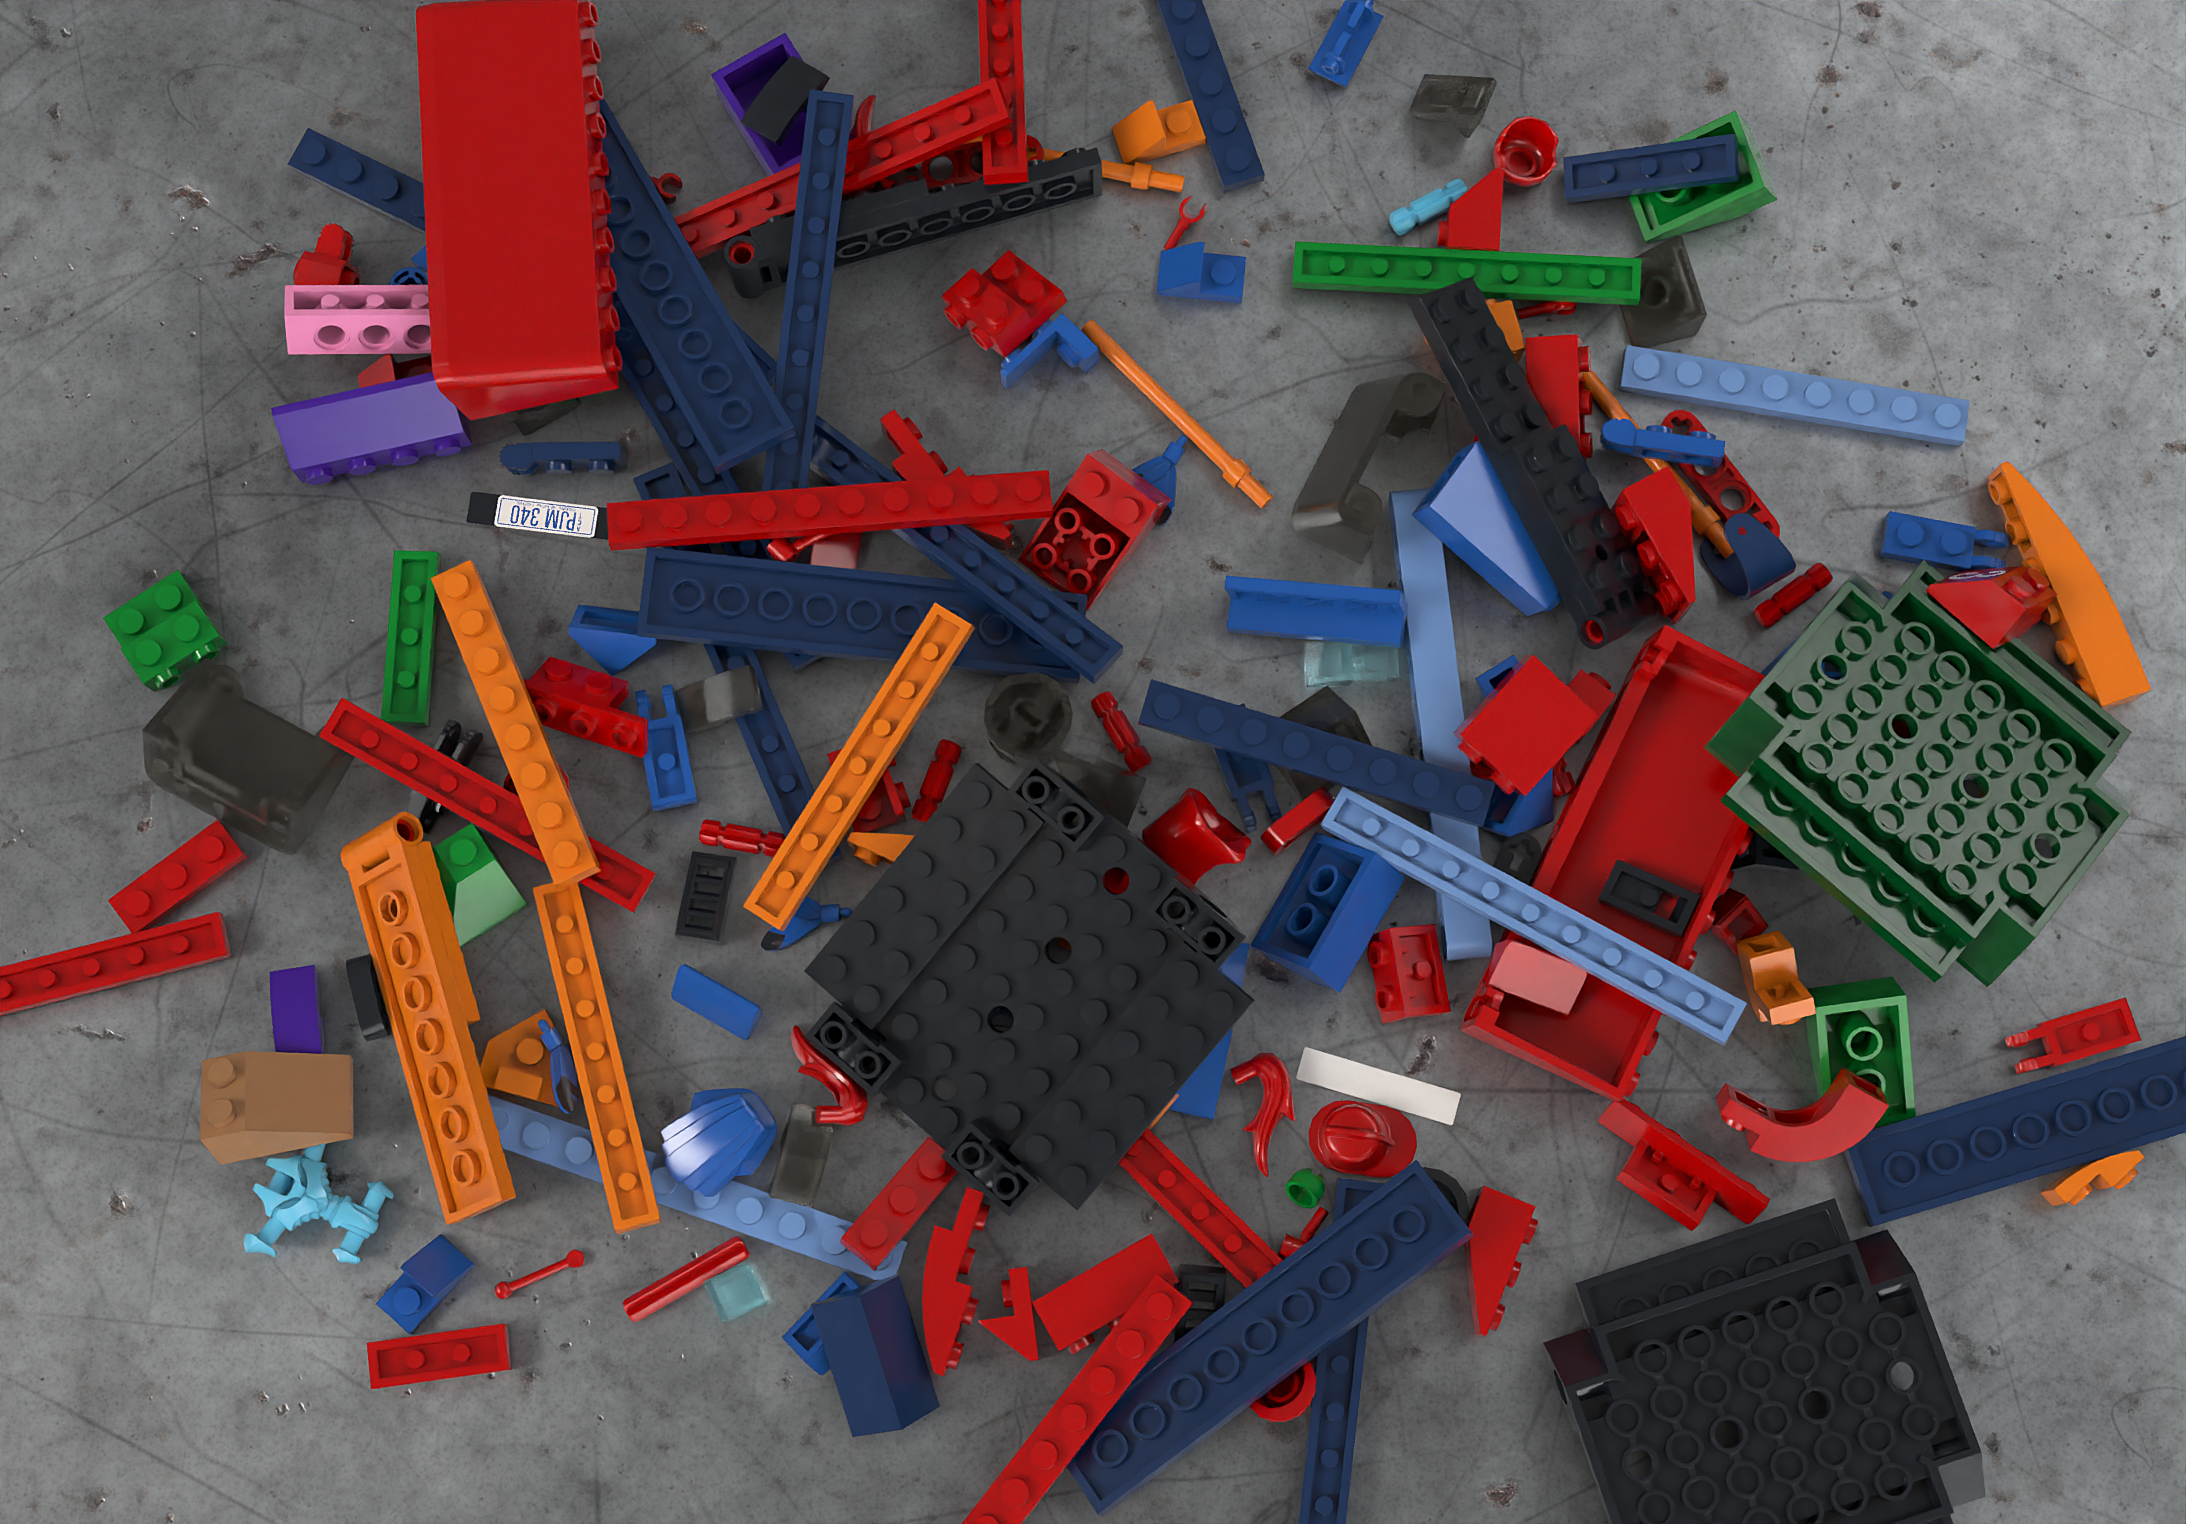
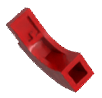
(1812, 1132)

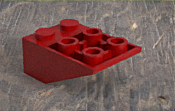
(1094, 526)
(1659, 532)

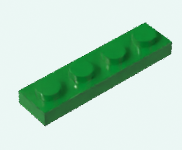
(410, 638)

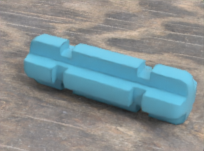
(1426, 207)

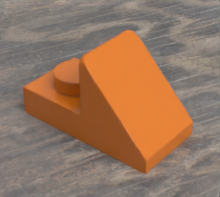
(1157, 133)

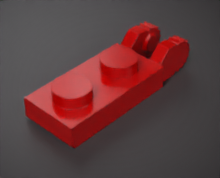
(2079, 1035)

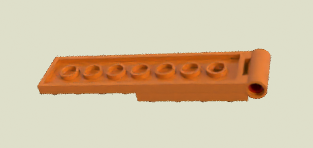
(429, 1012)

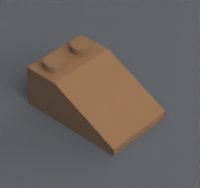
(274, 1103)

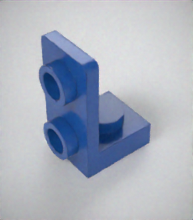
(1072, 347)

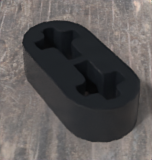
(1526, 868)
(368, 998)

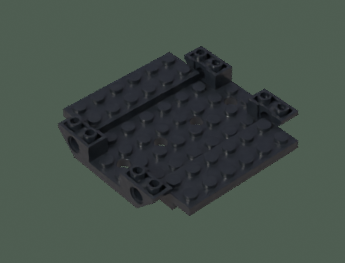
(969, 929)
(1742, 1338)

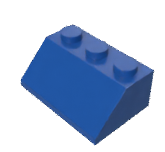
(1328, 911)

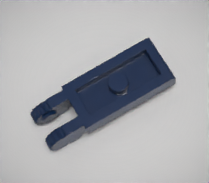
(562, 456)
(1246, 778)

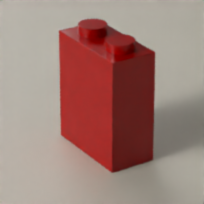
(1524, 726)

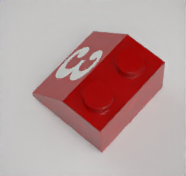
(1995, 600)

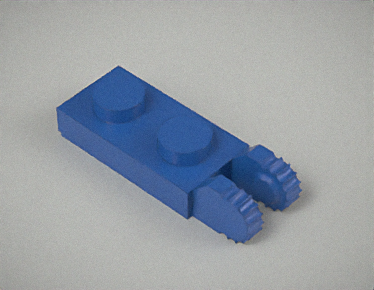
(1659, 443)
(1939, 543)
(668, 756)

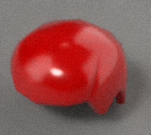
(1526, 151)

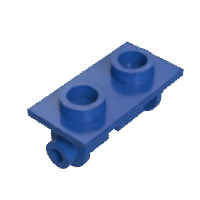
(1346, 41)

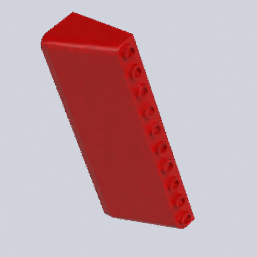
(516, 203)
(1654, 804)

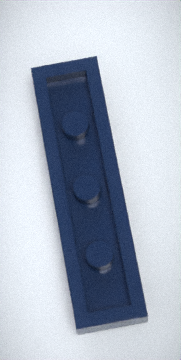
(1651, 168)

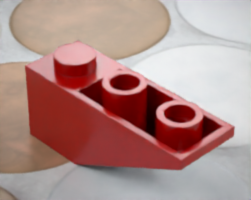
(1557, 379)
(1499, 1229)

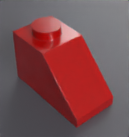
(1475, 217)

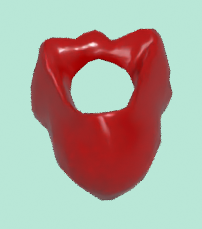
(1195, 836)

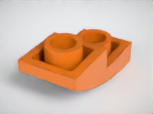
(2102, 1173)

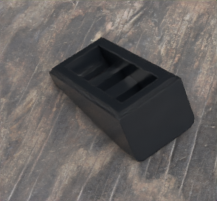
(704, 934)
(1204, 1274)

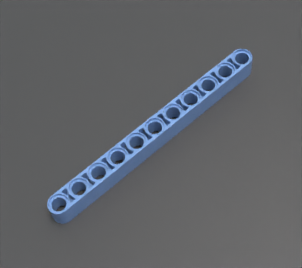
(1436, 699)

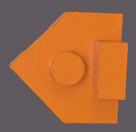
(520, 1061)

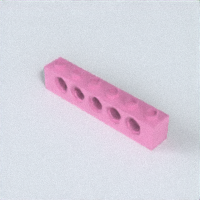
(357, 319)

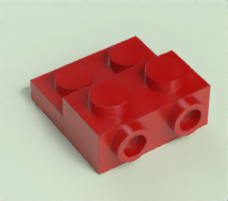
(1002, 303)

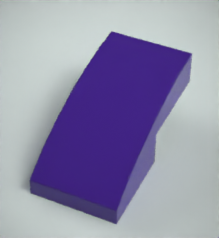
(295, 1010)

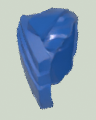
(718, 1139)

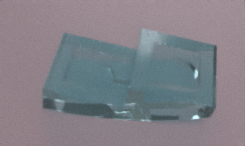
(1345, 663)

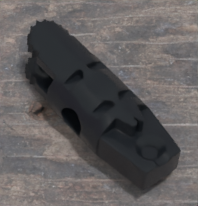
(422, 806)

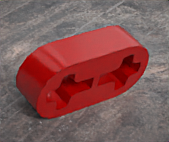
(1298, 821)

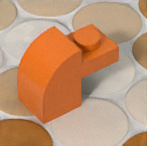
(1773, 979)

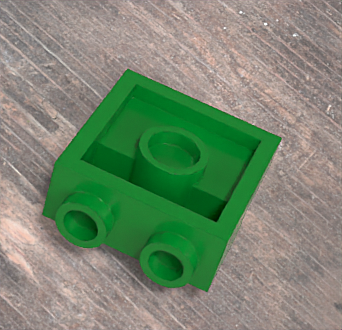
(165, 632)

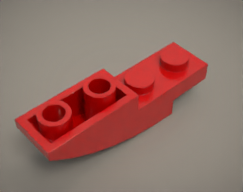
(918, 465)
(945, 1300)

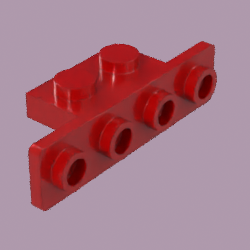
(587, 706)
(1676, 1173)

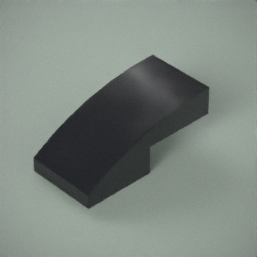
(783, 100)

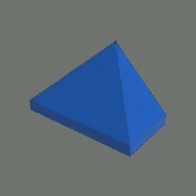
(609, 636)
(1520, 813)

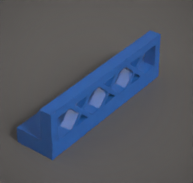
(1316, 611)

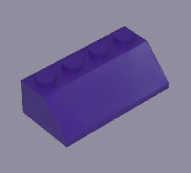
(369, 429)

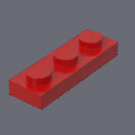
(177, 878)
(899, 1205)
(439, 1356)

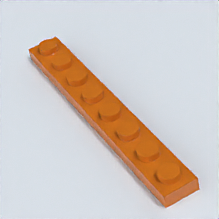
(516, 725)
(859, 767)
(597, 1057)

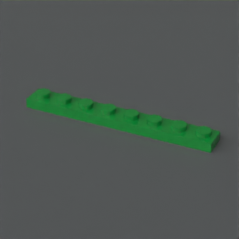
(1494, 272)

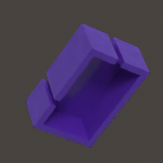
(739, 86)

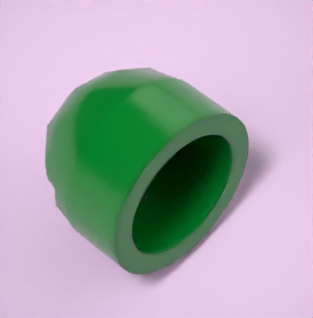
(1305, 1188)

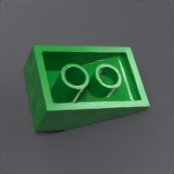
(1692, 208)
(1866, 1032)

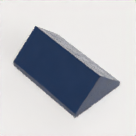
(875, 1357)

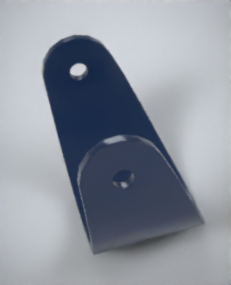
(1757, 558)

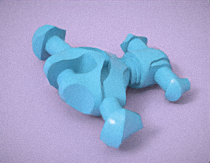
(303, 1193)

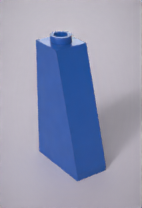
(1480, 525)

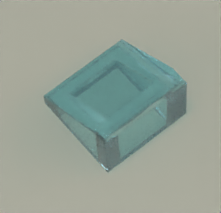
(735, 1293)

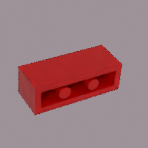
(1101, 1294)

